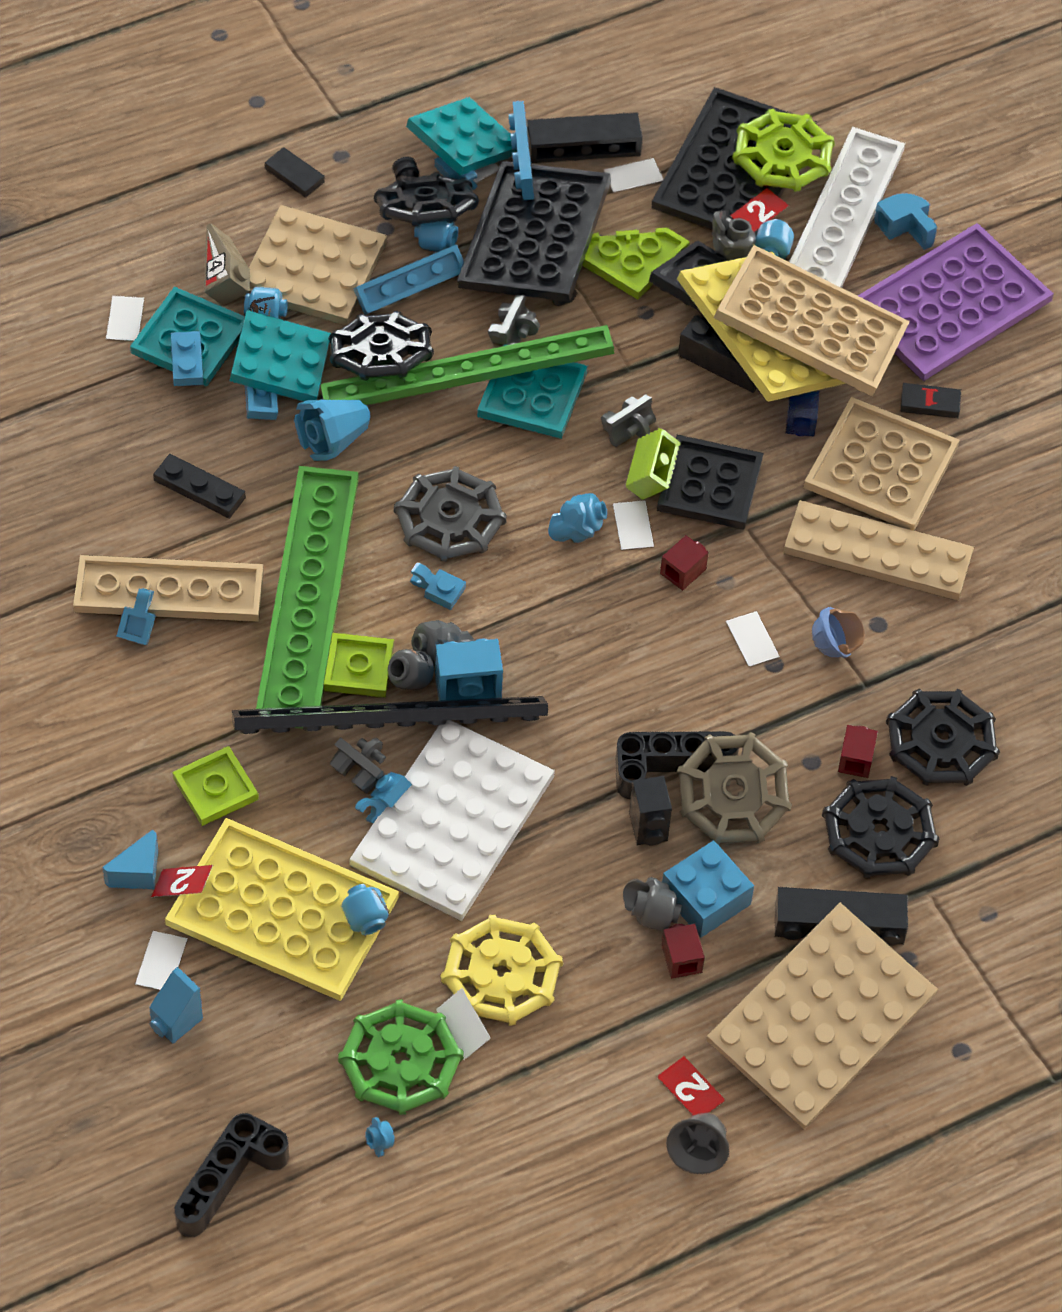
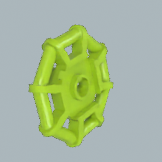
(781, 161)

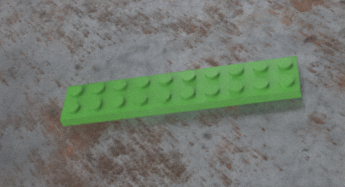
(308, 589)

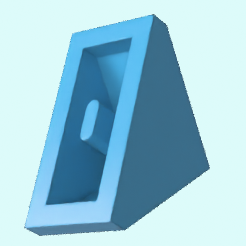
(134, 866)

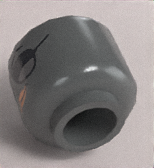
(410, 669)

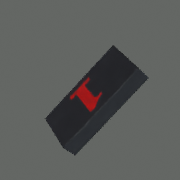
(930, 400)

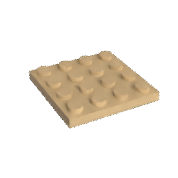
(316, 263)
(881, 464)

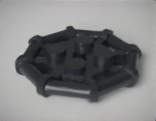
(426, 199)
(381, 347)
(938, 751)
(880, 811)

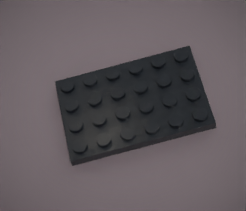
(704, 172)
(536, 242)

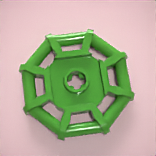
(396, 1039)

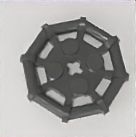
(450, 527)

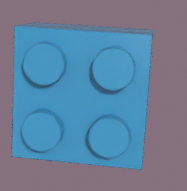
(469, 670)
(709, 888)

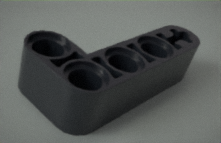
(649, 760)
(225, 1176)

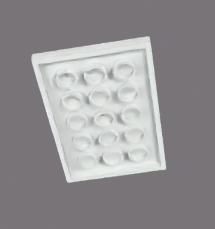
(453, 819)

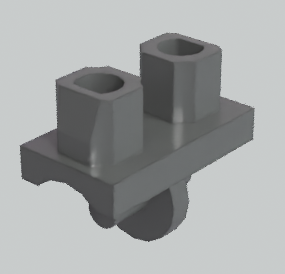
(517, 323)
(630, 421)
(348, 756)

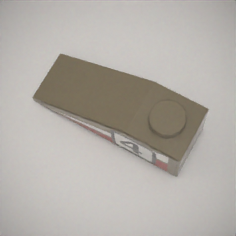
(225, 269)

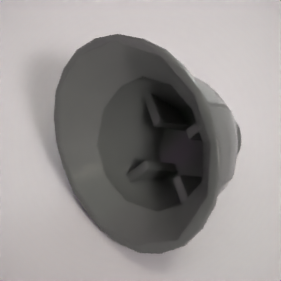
(698, 1144)

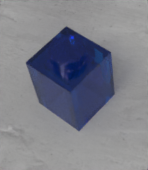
(802, 414)

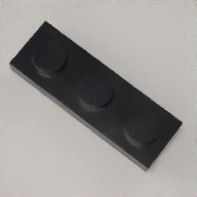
(199, 486)

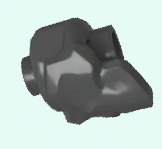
(732, 237)
(437, 632)
(651, 903)

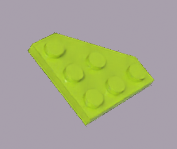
(632, 256)

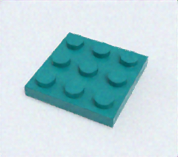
(462, 135)
(189, 313)
(280, 357)
(535, 399)

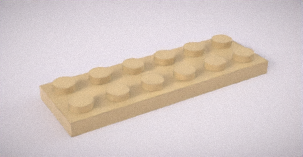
(878, 550)
(179, 587)

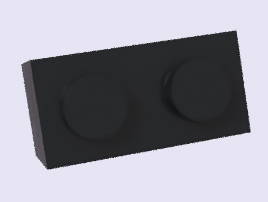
(650, 811)

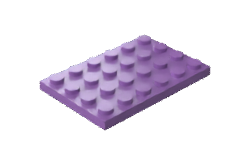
(957, 299)

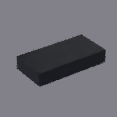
(294, 172)

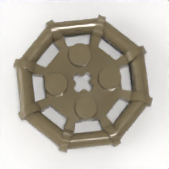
(722, 802)

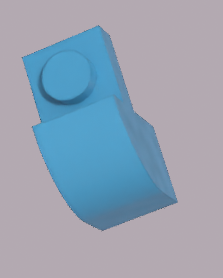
(906, 214)

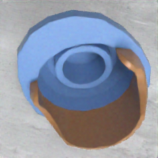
(837, 632)

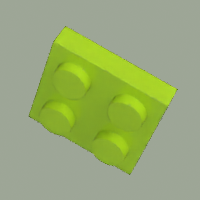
(358, 665)
(215, 785)

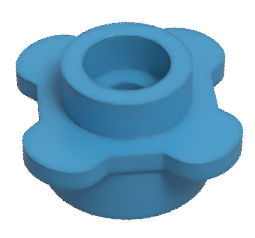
(379, 1136)

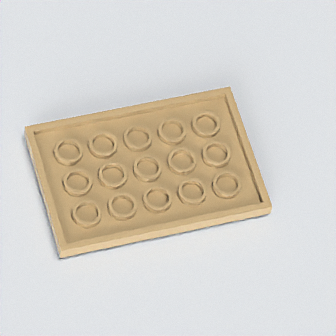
(812, 320)
(821, 1015)

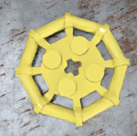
(508, 953)

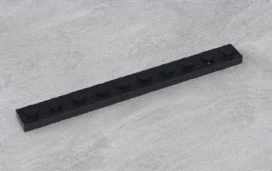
(402, 713)

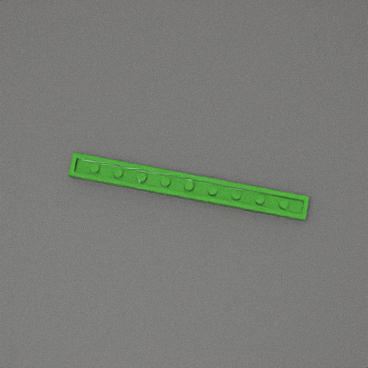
(476, 367)

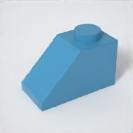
(176, 1007)

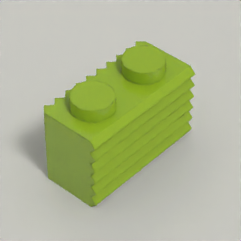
(652, 464)

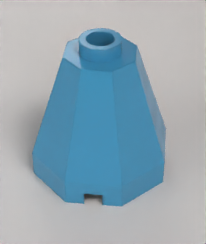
(330, 425)

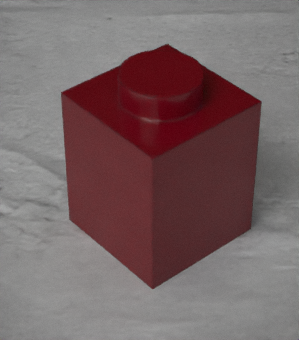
(684, 562)
(857, 751)
(682, 950)

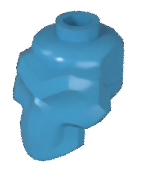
(578, 519)

